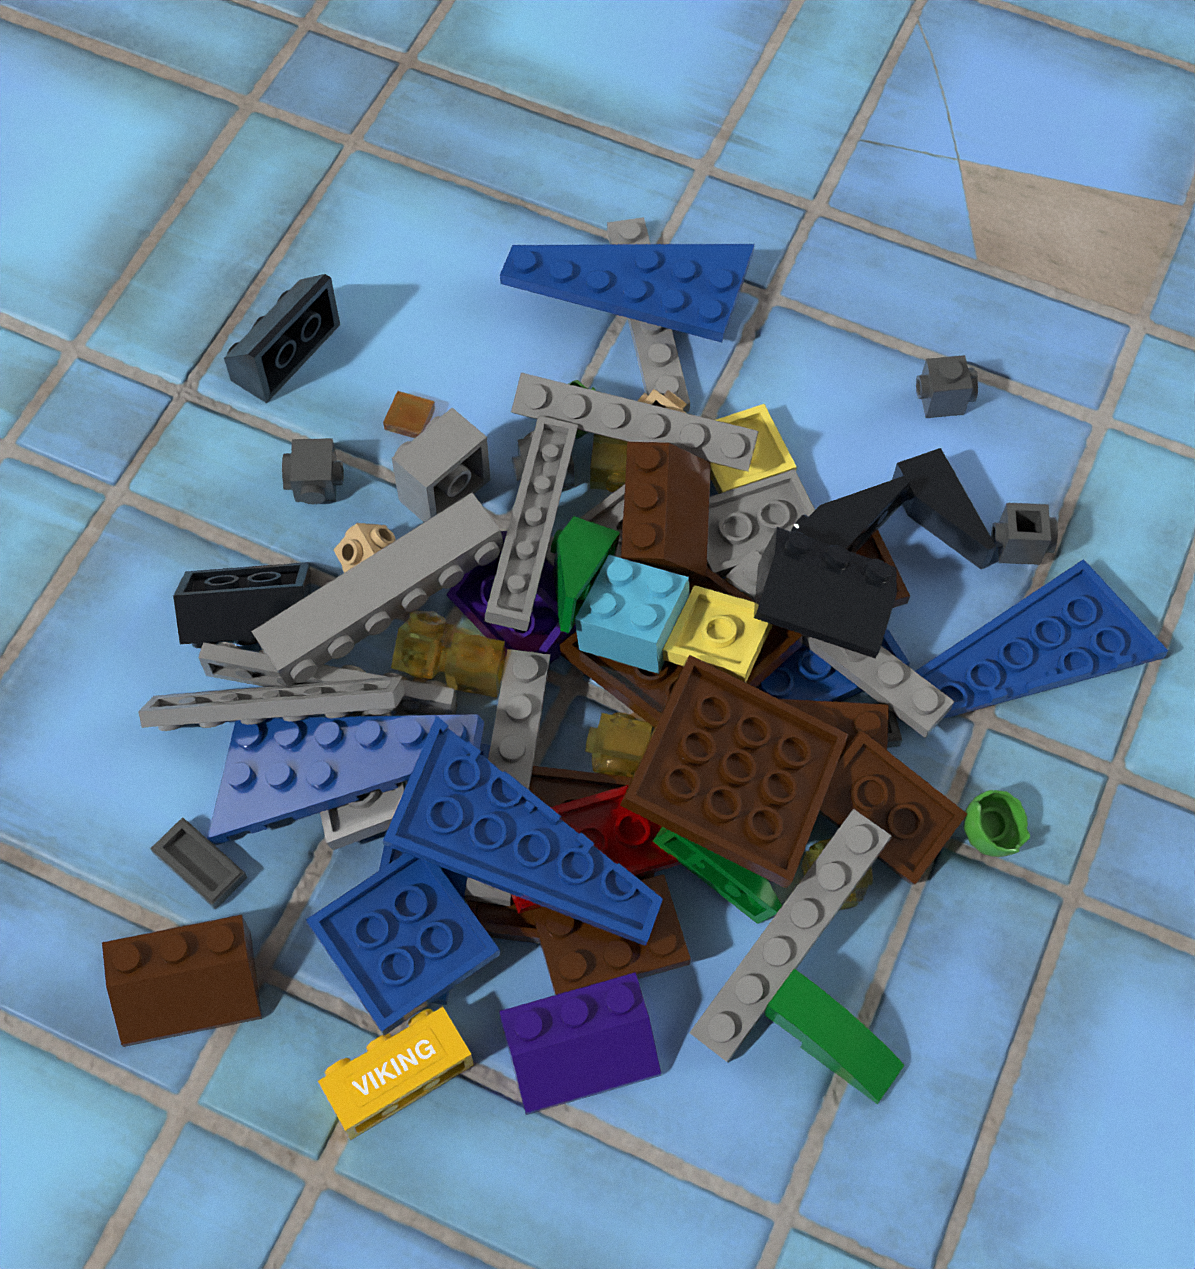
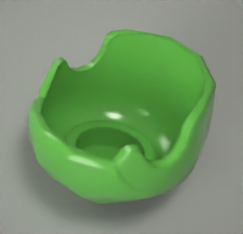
(996, 823)

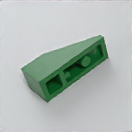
(578, 559)
(738, 885)

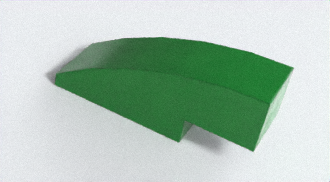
(834, 1036)

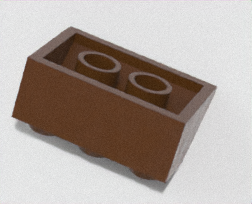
(666, 509)
(182, 980)

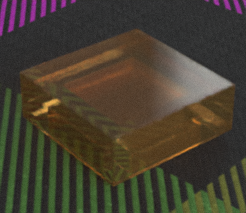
(408, 414)

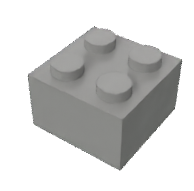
(441, 465)

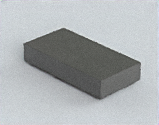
(199, 863)

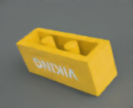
(395, 1071)

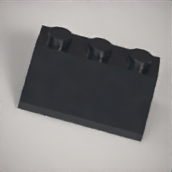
(284, 337)
(825, 592)
(235, 601)

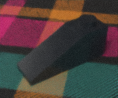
(943, 507)
(854, 517)

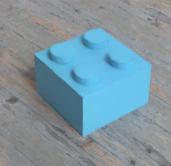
(631, 613)

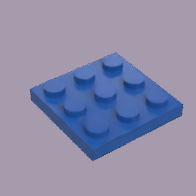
(402, 939)

